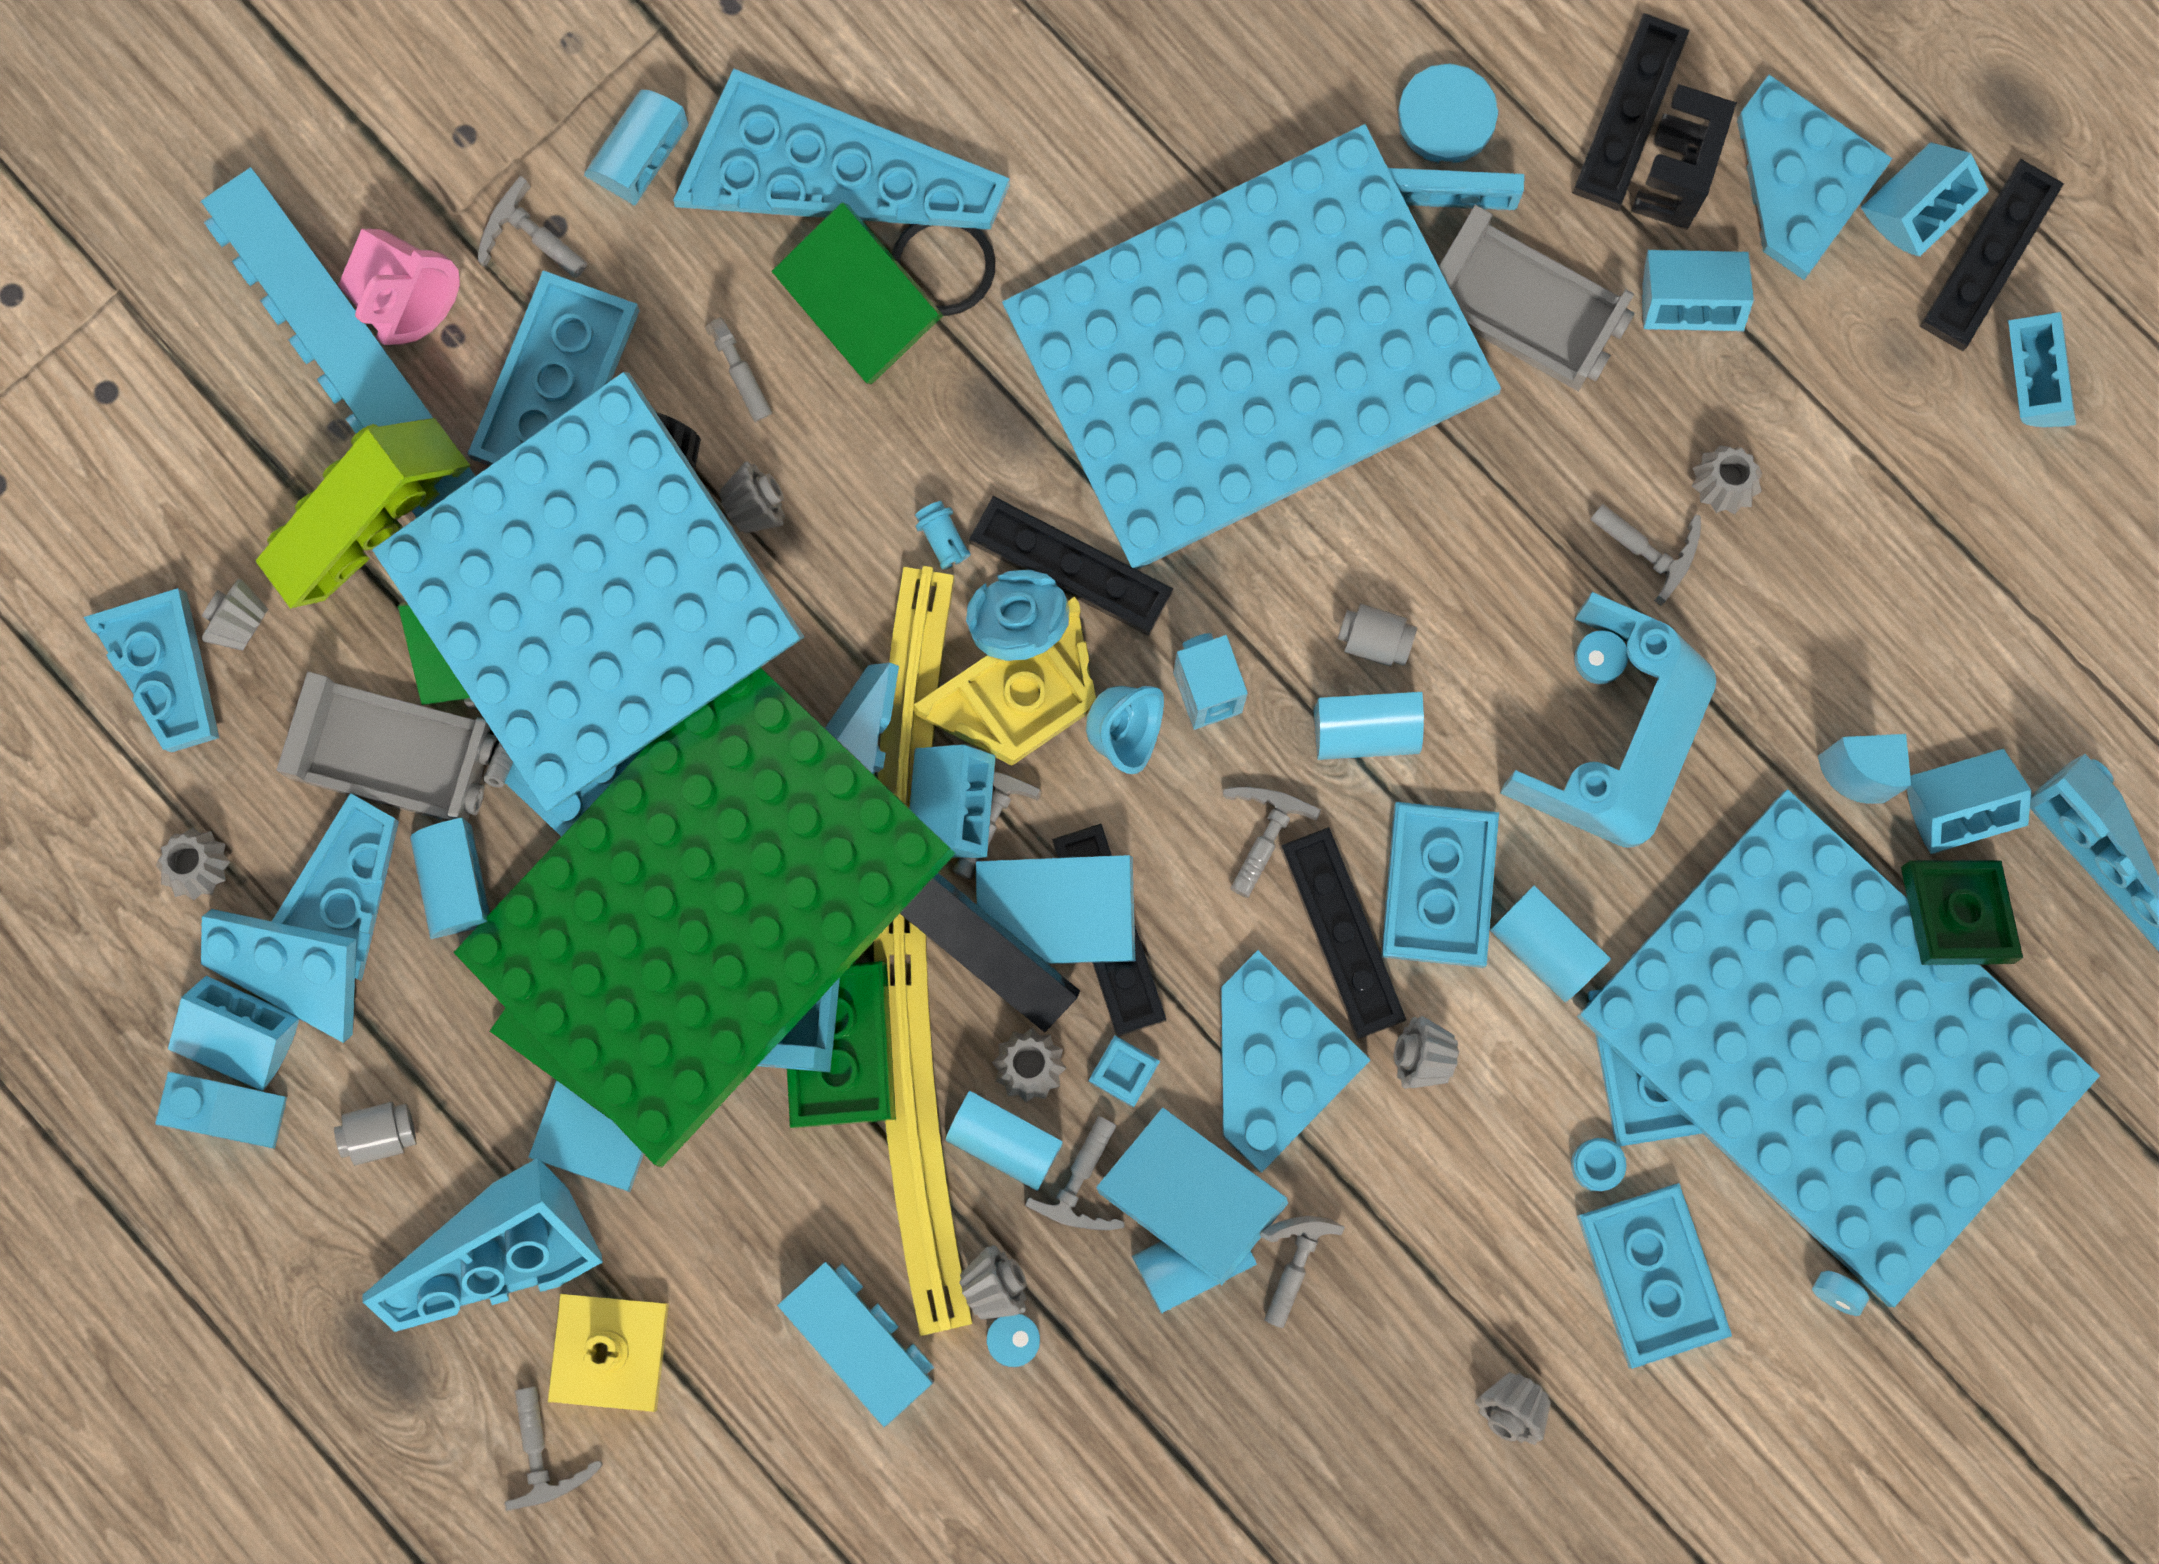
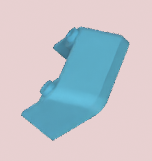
(1630, 801)

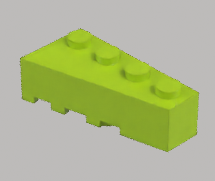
(358, 507)

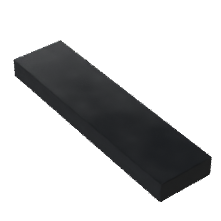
(1631, 111)
(1991, 255)
(1074, 565)
(1343, 933)
(991, 952)
(1124, 985)

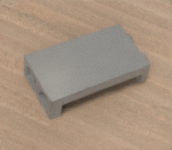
(1532, 303)
(387, 750)

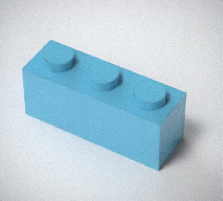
(858, 1342)

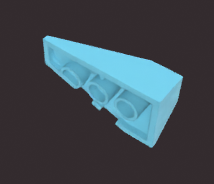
(866, 714)
(2099, 832)
(502, 1242)

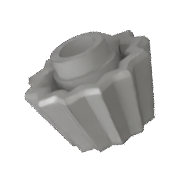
(1727, 479)
(752, 499)
(233, 617)
(192, 863)
(1425, 1054)
(1029, 1065)
(994, 1285)
(1515, 1409)

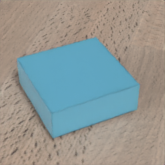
(1124, 1071)

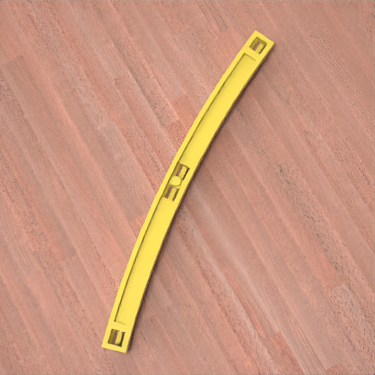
(915, 1134)

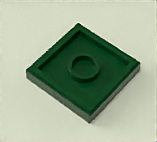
(1961, 912)

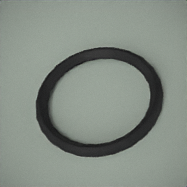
(990, 263)

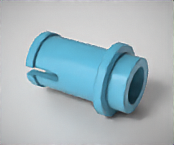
(942, 534)

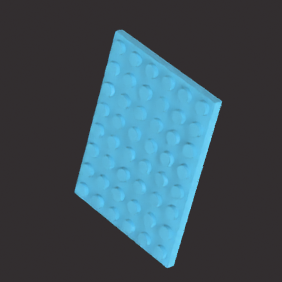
(1250, 347)
(1829, 1059)

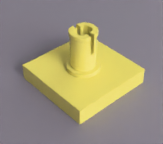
(608, 1352)

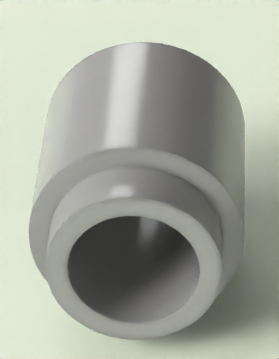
(1377, 635)
(375, 1133)

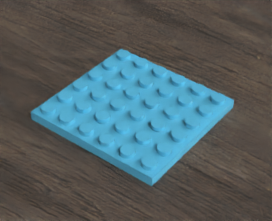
(588, 592)

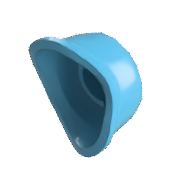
(1126, 725)

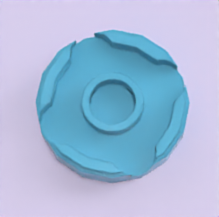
(1447, 113)
(1018, 615)

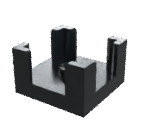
(1701, 151)

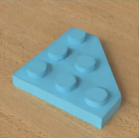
(1803, 174)
(1277, 1061)

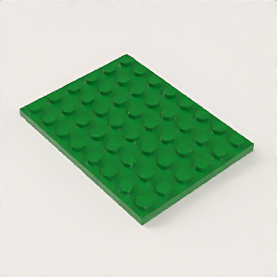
(702, 909)

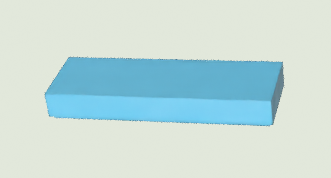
(1459, 188)

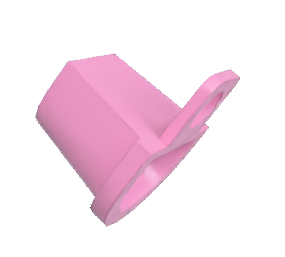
(398, 286)

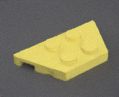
(1016, 703)

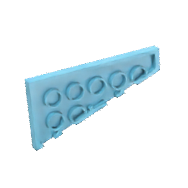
(802, 158)

